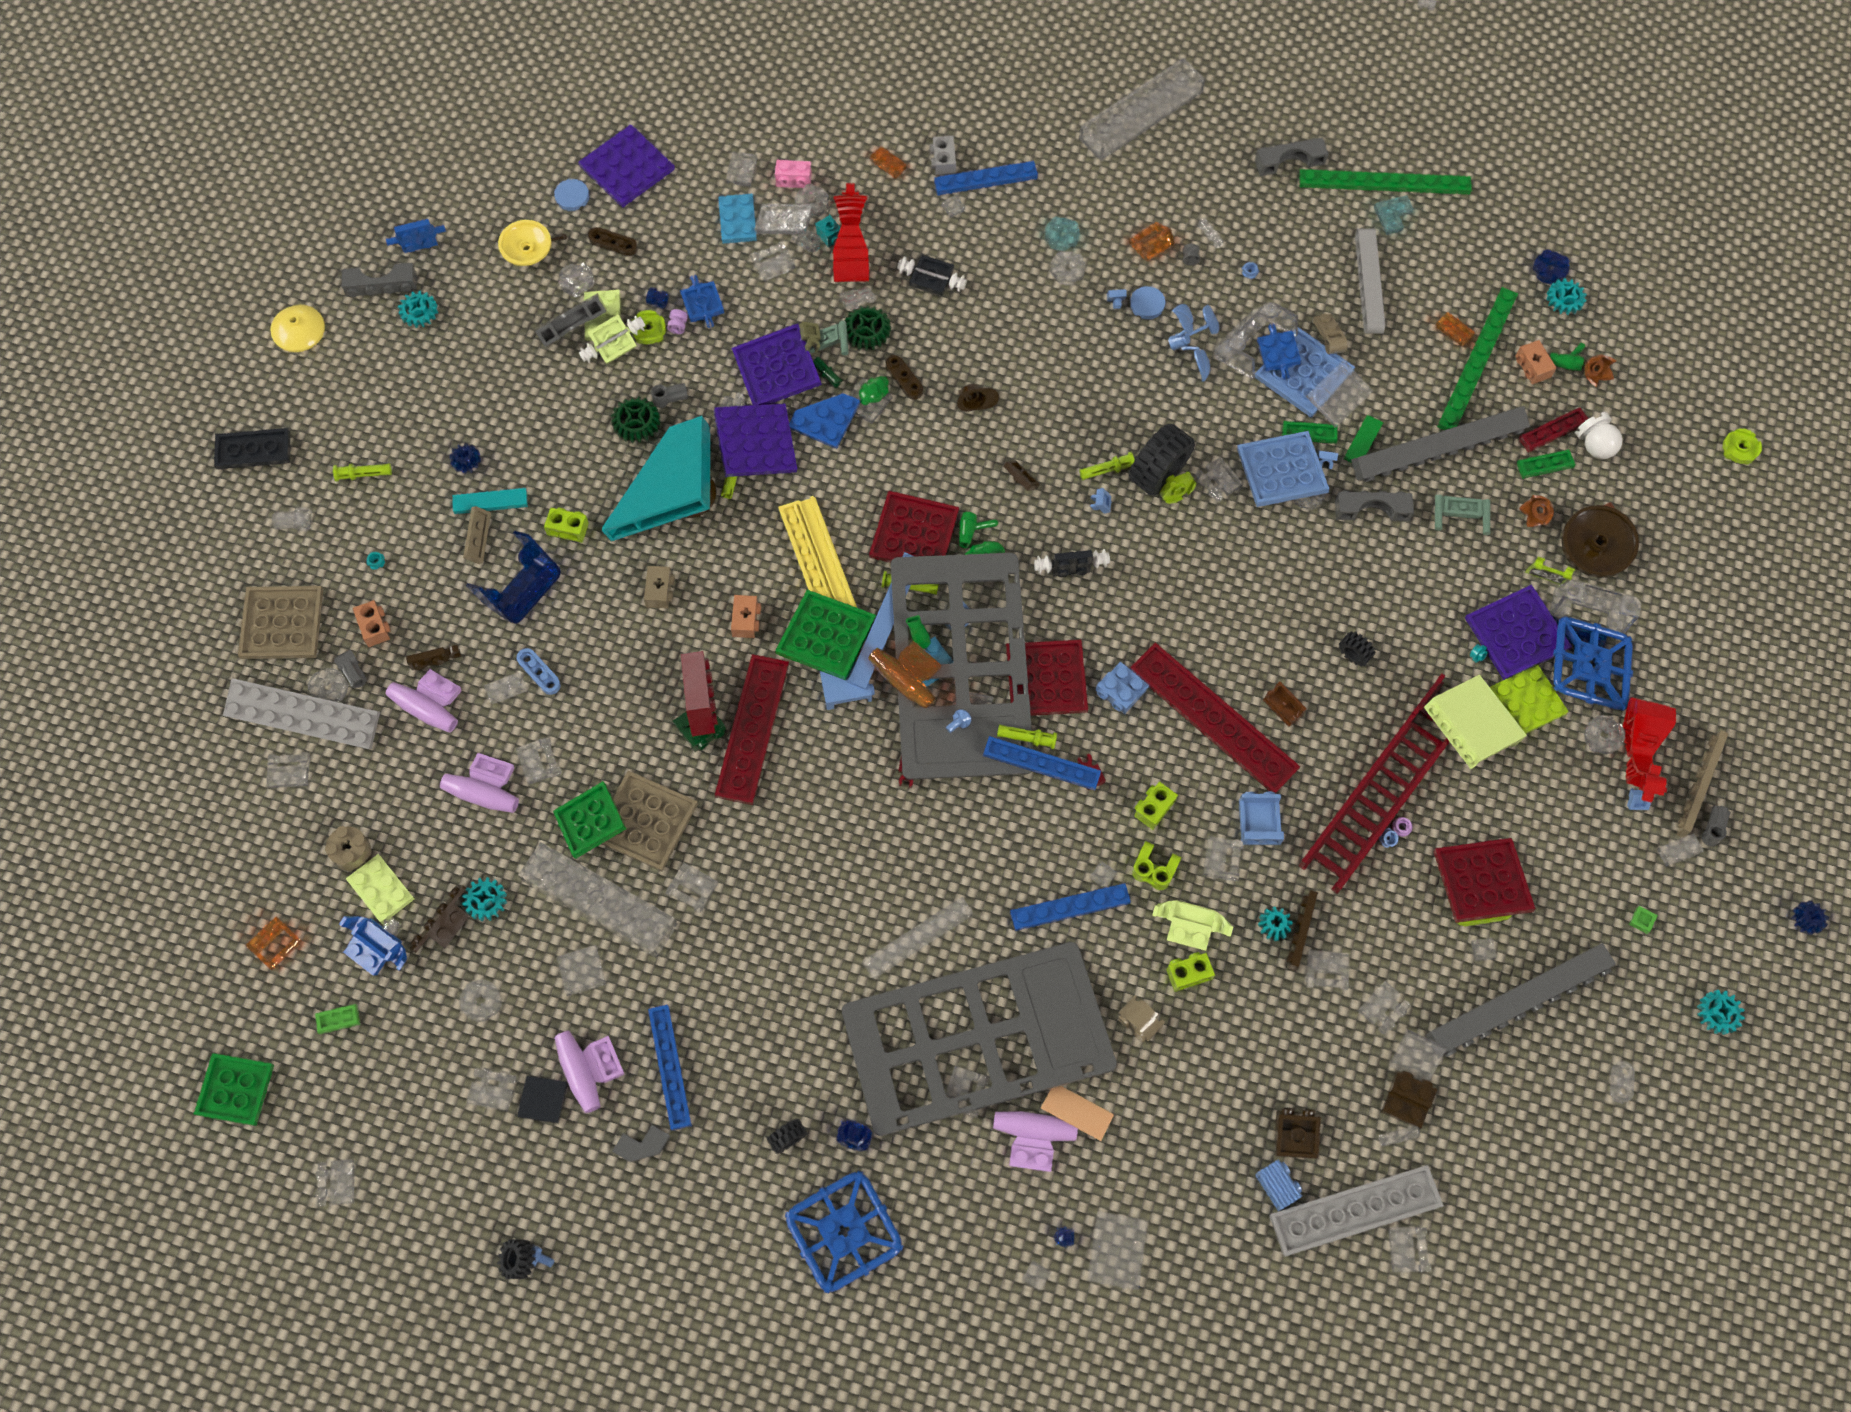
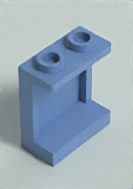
(839, 691)
(1260, 819)

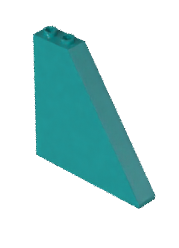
(669, 484)

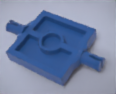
(416, 235)
(702, 301)
(1279, 351)

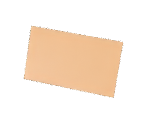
(1077, 1111)

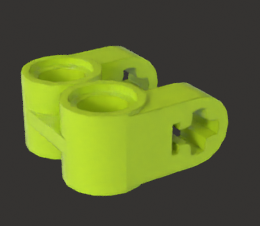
(1154, 870)

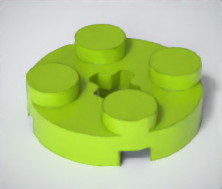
(654, 334)
(1737, 454)
(1177, 487)

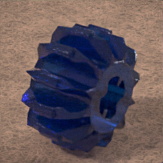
(465, 458)
(1804, 912)
(854, 1135)

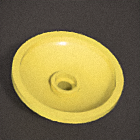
(523, 236)
(301, 334)

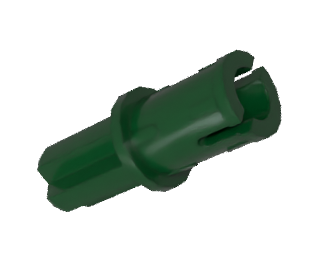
(827, 372)

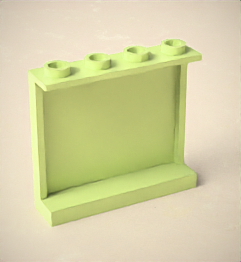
(1474, 721)

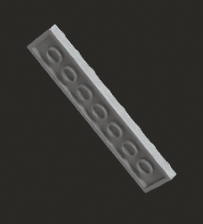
(301, 713)
(1355, 1210)

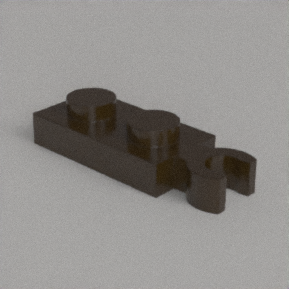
(432, 657)

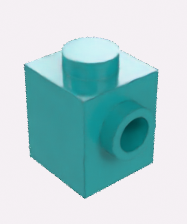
(828, 230)

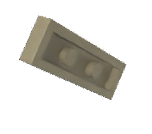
(477, 535)

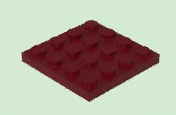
(913, 527)
(1054, 677)
(1484, 880)

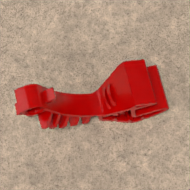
(850, 249)
(1645, 729)

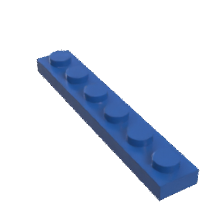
(985, 178)
(1042, 763)
(1070, 907)
(669, 1067)

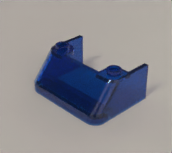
(528, 585)

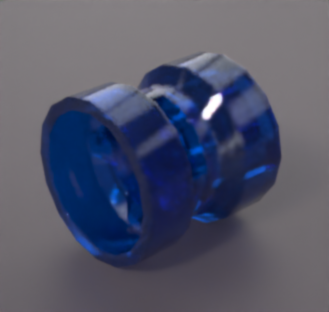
(657, 297)

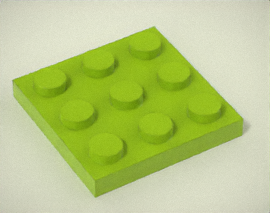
(1530, 699)

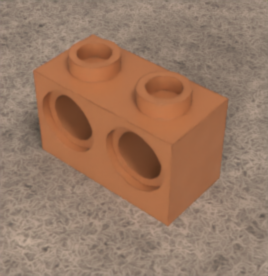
(369, 624)

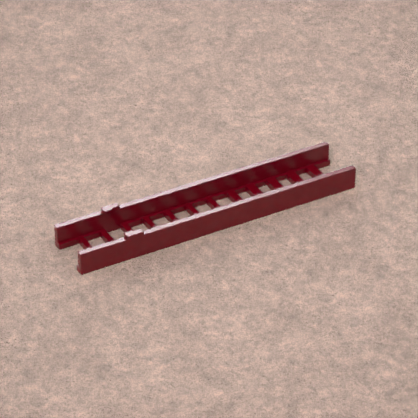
(1356, 795)

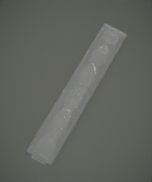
(917, 938)

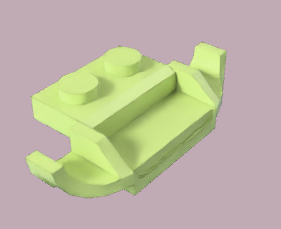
(1191, 923)

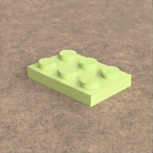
(611, 299)
(380, 888)

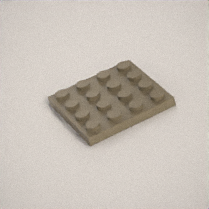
(280, 622)
(653, 820)

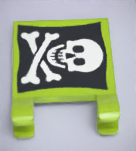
(1539, 570)

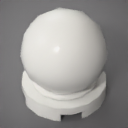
(1600, 437)

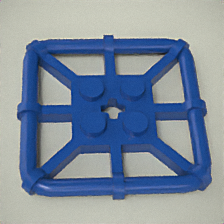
(1602, 659)
(840, 1245)

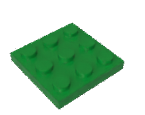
(589, 820)
(234, 1089)

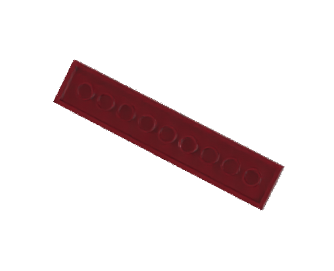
(1215, 718)

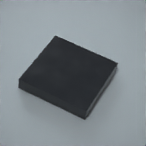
(542, 1099)

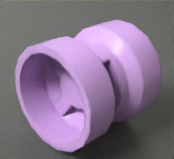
(676, 324)

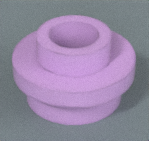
(1402, 821)

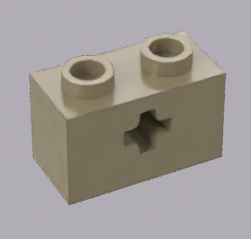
(657, 577)

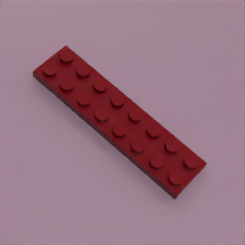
(752, 729)

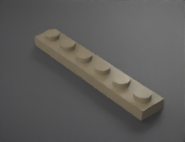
(1699, 789)

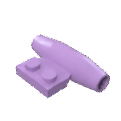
(428, 700)
(484, 784)
(586, 1067)
(1034, 1136)

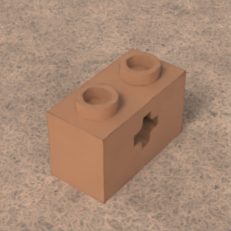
(1535, 362)
(743, 626)

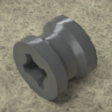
(1191, 254)

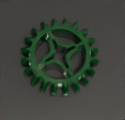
(869, 320)
(634, 425)

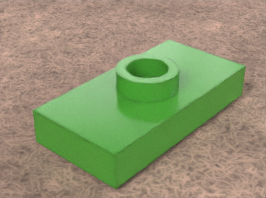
(337, 1019)

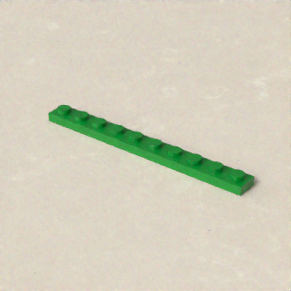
(1385, 181)
(1477, 359)

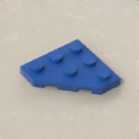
(826, 419)

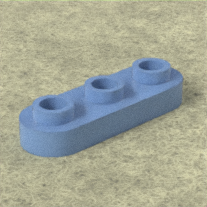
(535, 665)

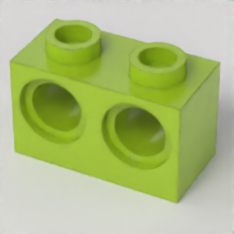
(564, 528)
(1159, 807)
(1192, 976)

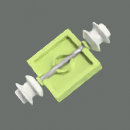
(612, 339)

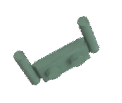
(832, 336)
(1462, 508)

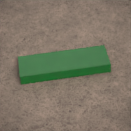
(1318, 432)
(1364, 438)
(1546, 464)

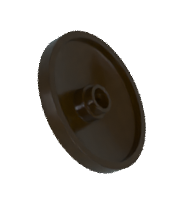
(1601, 526)

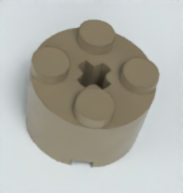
(338, 848)
(1140, 1018)

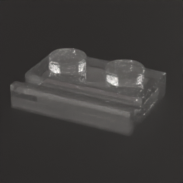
(741, 169)

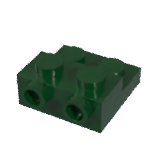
(698, 742)

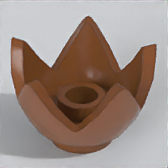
(1601, 371)
(1531, 509)

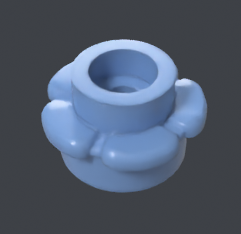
(1250, 266)
(1393, 838)

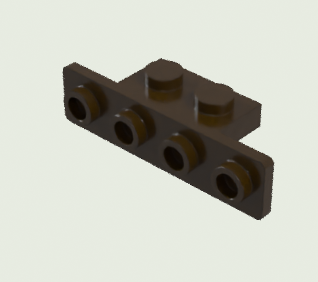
(445, 923)

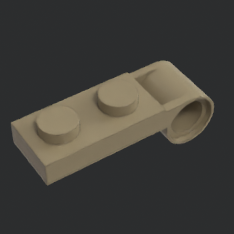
(1331, 332)

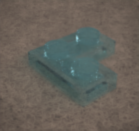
(1389, 213)

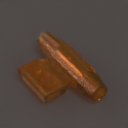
(908, 672)

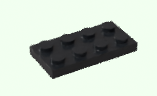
(252, 448)

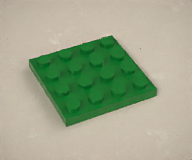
(825, 634)

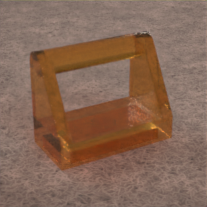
(1155, 244)
(266, 936)

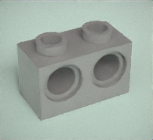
(944, 155)

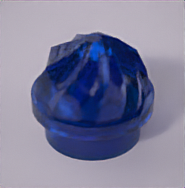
(1064, 1237)

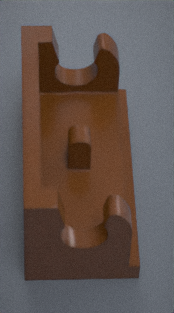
(1284, 704)

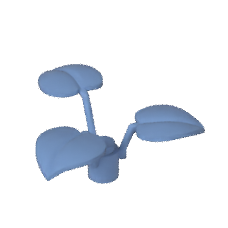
(1182, 339)

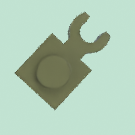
(811, 334)

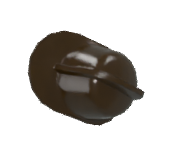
(974, 397)

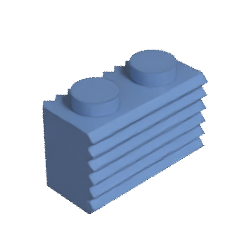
(1279, 1184)

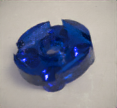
(1552, 258)

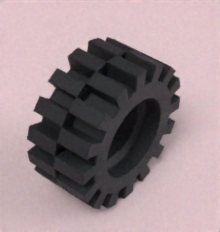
(1357, 648)
(787, 1136)
(516, 1259)

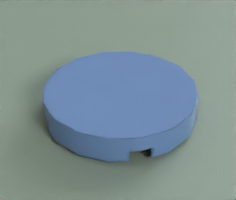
(571, 194)
(1147, 302)

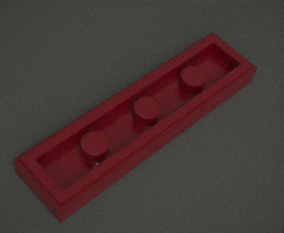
(1553, 430)

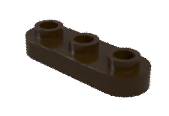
(608, 237)
(905, 383)

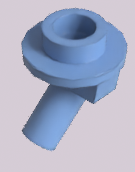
(961, 719)
(541, 1257)

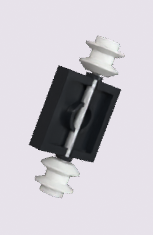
(931, 275)
(1072, 562)

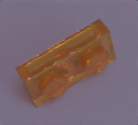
(888, 162)
(1455, 329)

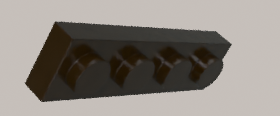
(1299, 937)

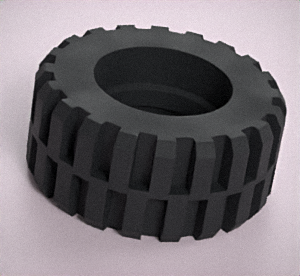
(1160, 458)

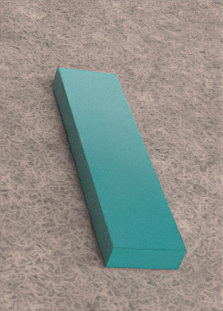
(490, 500)

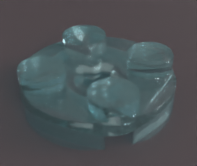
(1062, 225)

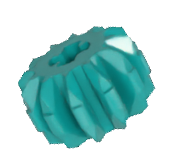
(1280, 918)

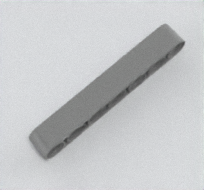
(1369, 281)

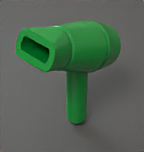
(1570, 361)
(969, 524)
(918, 631)

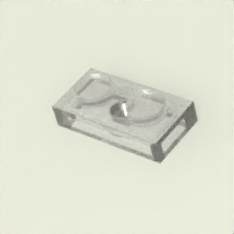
(506, 687)
(1680, 850)

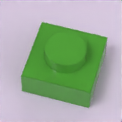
(1643, 919)

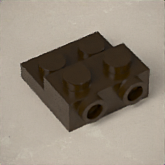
(1409, 1099)
(1297, 1133)

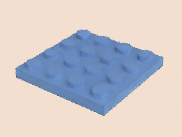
(1304, 377)
(1282, 469)

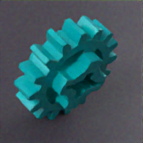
(1566, 296)
(418, 309)
(484, 908)
(1723, 1004)

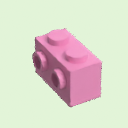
(793, 173)

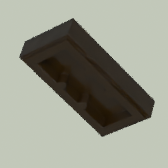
(1021, 476)

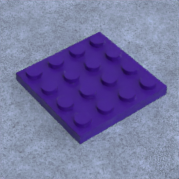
(626, 165)
(776, 366)
(755, 440)
(1516, 631)

